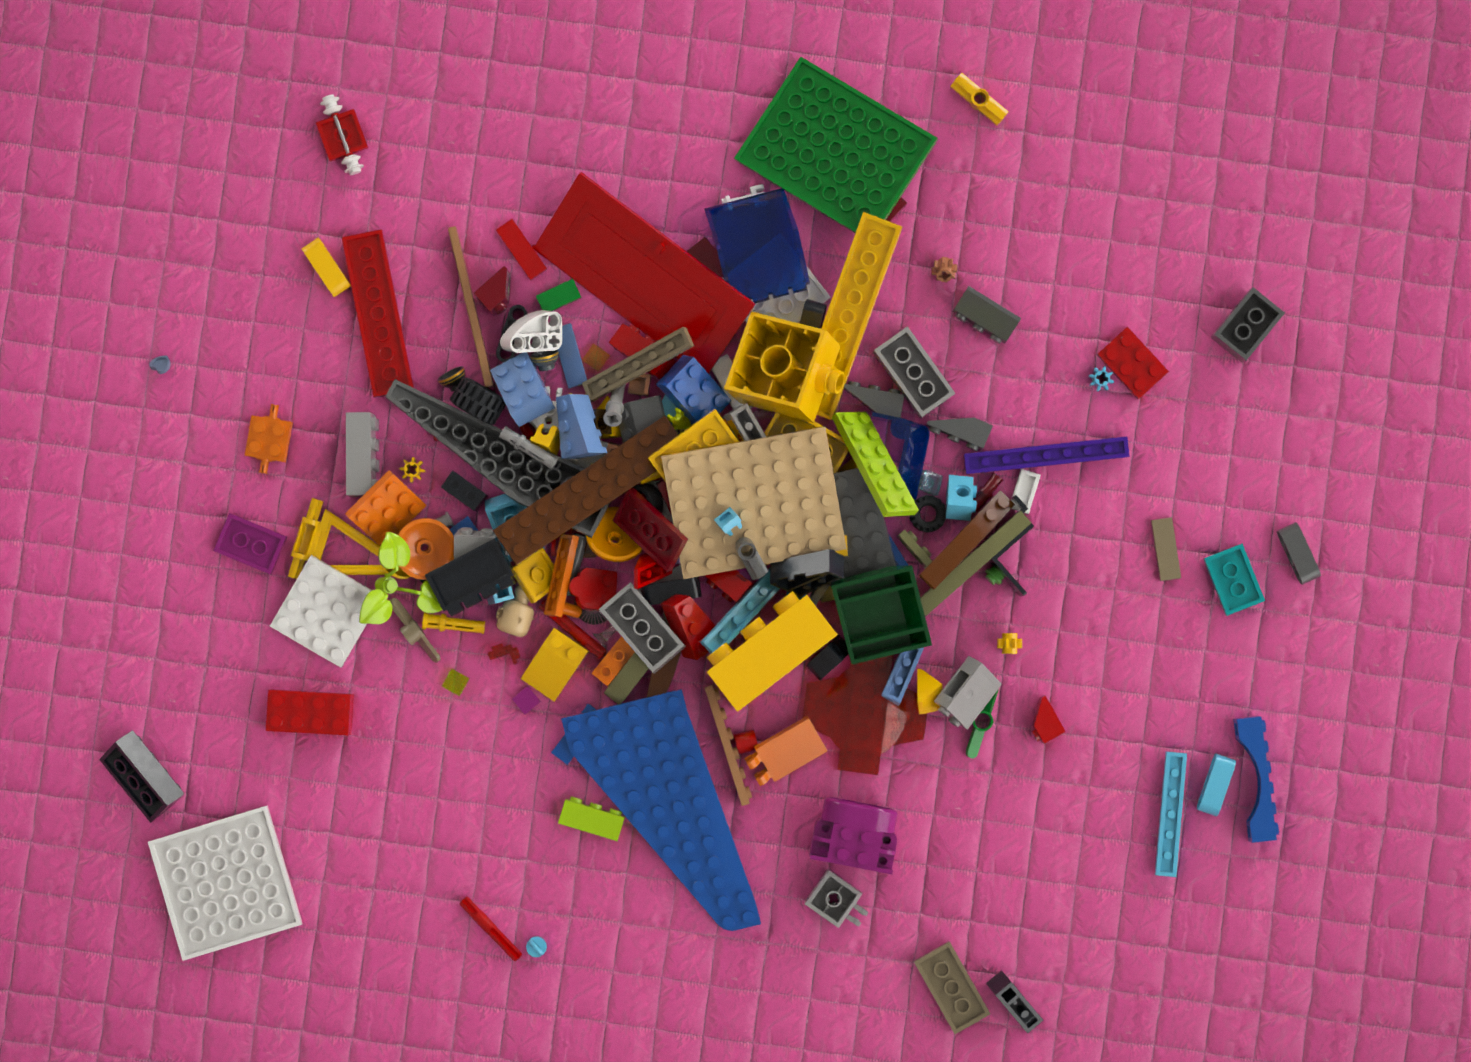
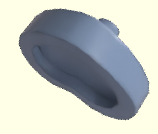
(161, 364)

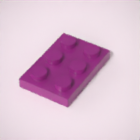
(250, 543)

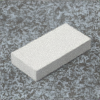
(1026, 488)

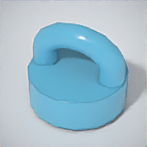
(536, 946)

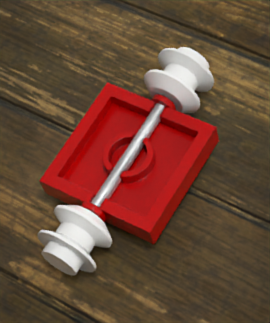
(342, 135)

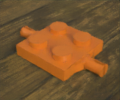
(268, 438)

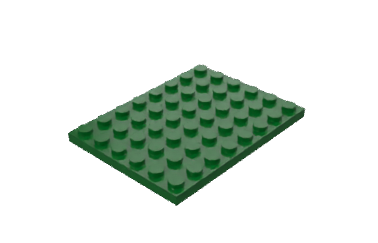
(835, 147)

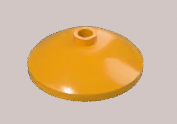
(607, 531)

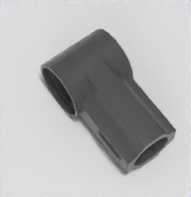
(751, 559)

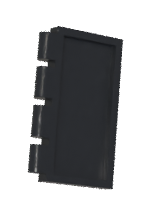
(471, 574)

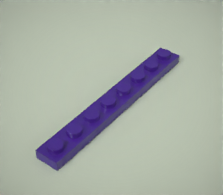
(1046, 455)

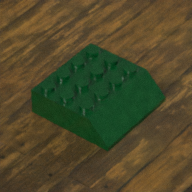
(881, 613)

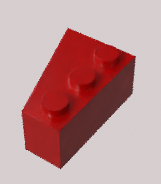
(629, 341)
(731, 583)
(688, 624)

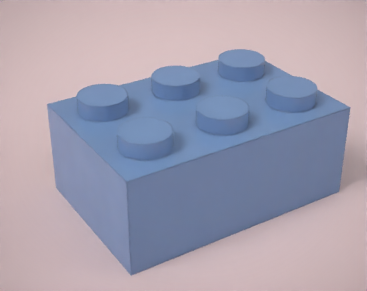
(522, 389)

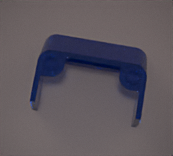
(914, 448)

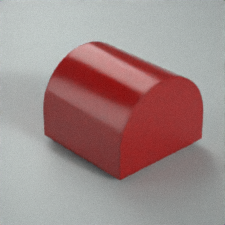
(745, 741)

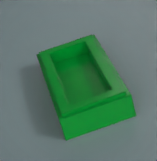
(559, 296)

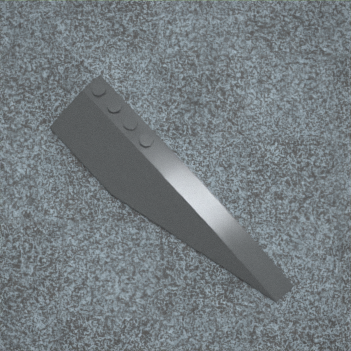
(482, 448)

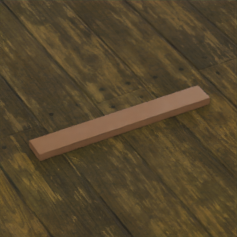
(471, 307)

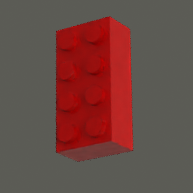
(309, 712)

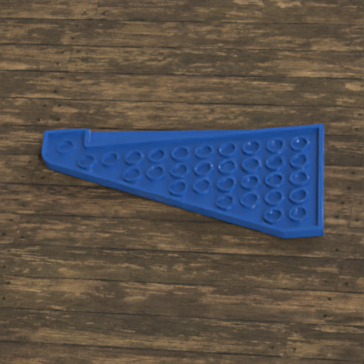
(658, 778)

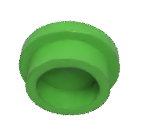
(994, 576)

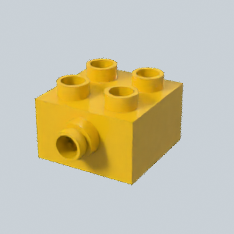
(784, 367)

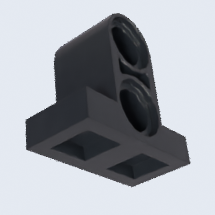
(828, 657)

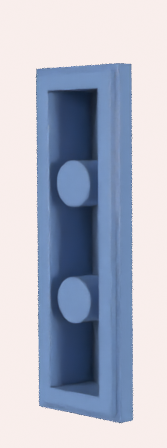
(571, 358)
(901, 675)

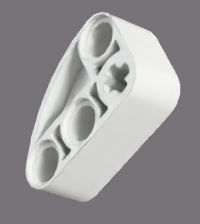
(535, 326)

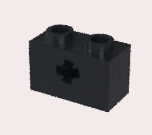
(464, 491)

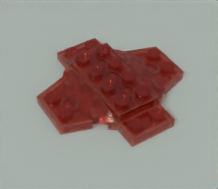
(861, 719)

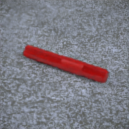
(577, 633)
(490, 928)

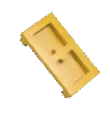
(548, 442)

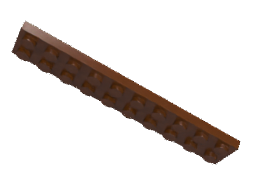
(584, 493)

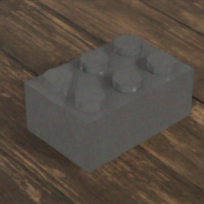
(1247, 325)

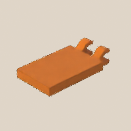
(786, 751)

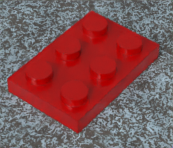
(1132, 363)

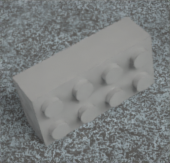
(913, 372)
(361, 452)
(642, 628)

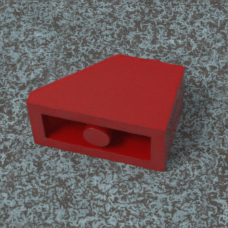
(1046, 723)

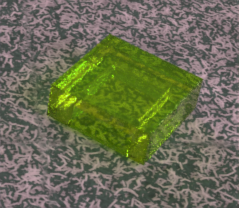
(455, 682)

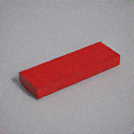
(521, 249)

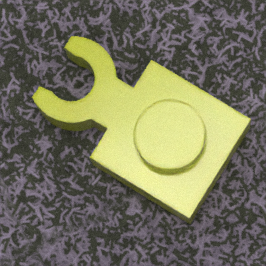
(679, 420)

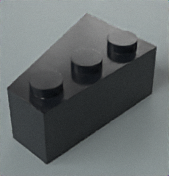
(807, 571)

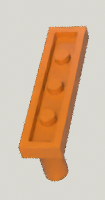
(560, 579)

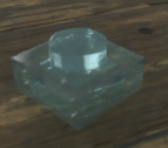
(930, 482)

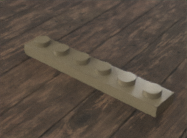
(638, 364)

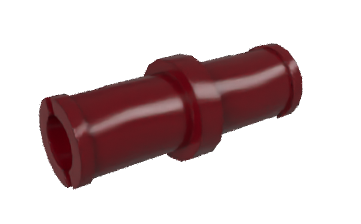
(987, 490)

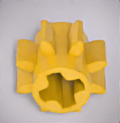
(406, 469)
(1009, 643)

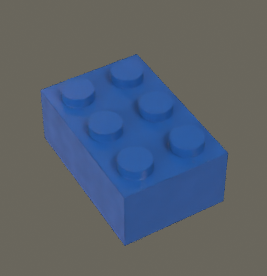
(692, 389)

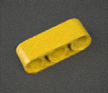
(326, 267)

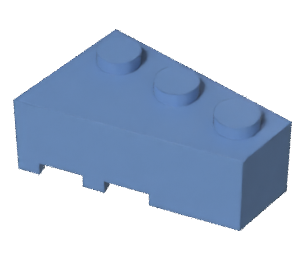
(577, 428)

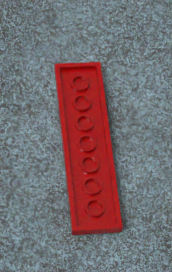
(377, 311)

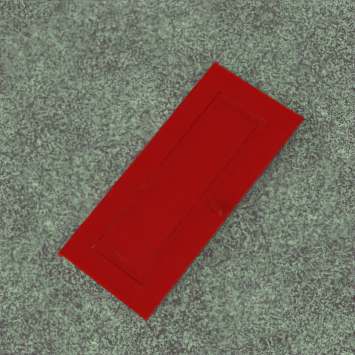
(641, 272)

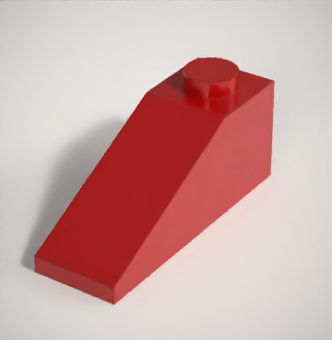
(647, 571)

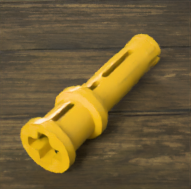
(443, 622)

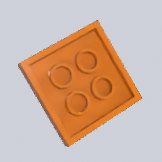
(385, 508)

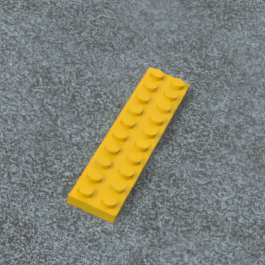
(857, 294)

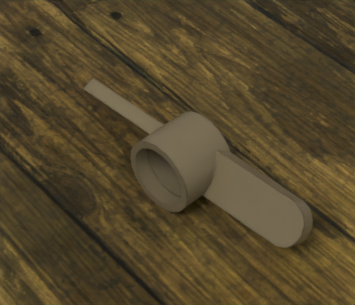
(412, 630)

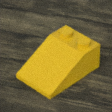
(554, 664)

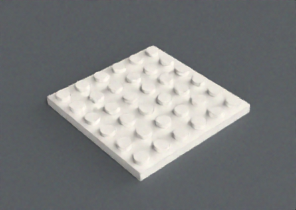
(225, 883)

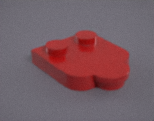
(593, 588)

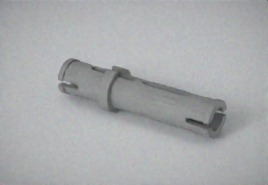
(521, 443)

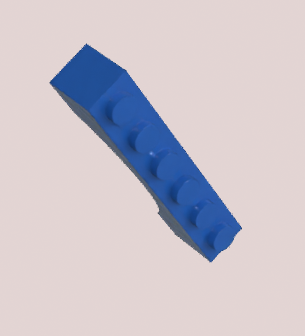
(1261, 821)

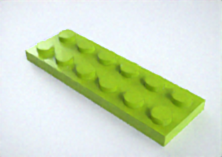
(875, 464)

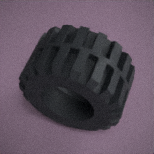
(478, 401)

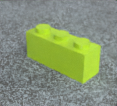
(591, 818)

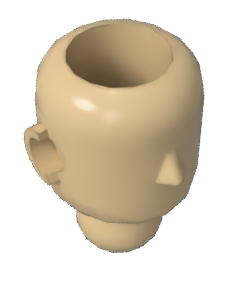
(515, 615)

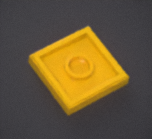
(535, 575)

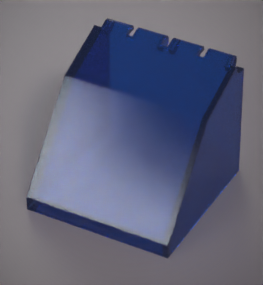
(759, 245)

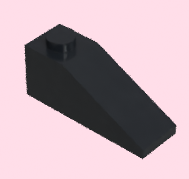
(1014, 1001)

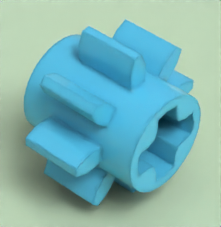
(1106, 376)

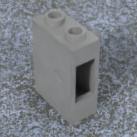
(967, 693)

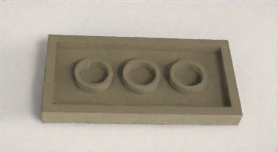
(952, 987)

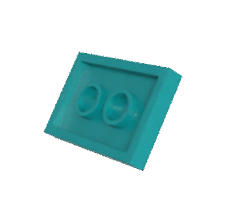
(1234, 579)

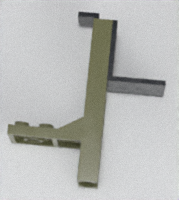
(987, 551)

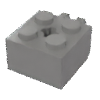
(836, 911)

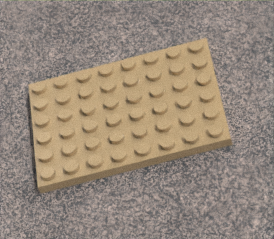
(775, 486)

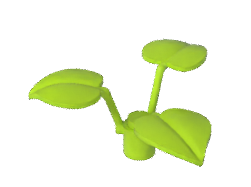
(376, 607)

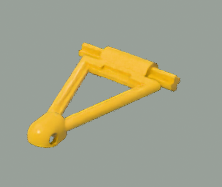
(313, 538)

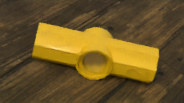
(968, 90)

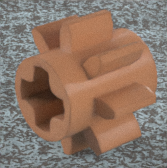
(944, 269)

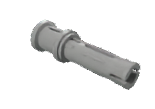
(614, 408)

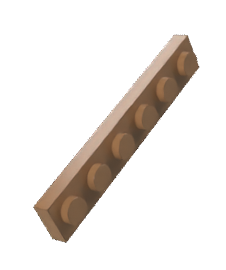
(731, 753)

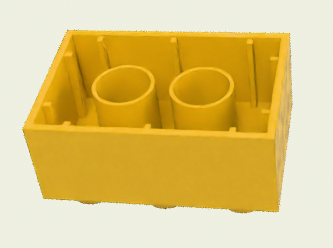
(769, 650)

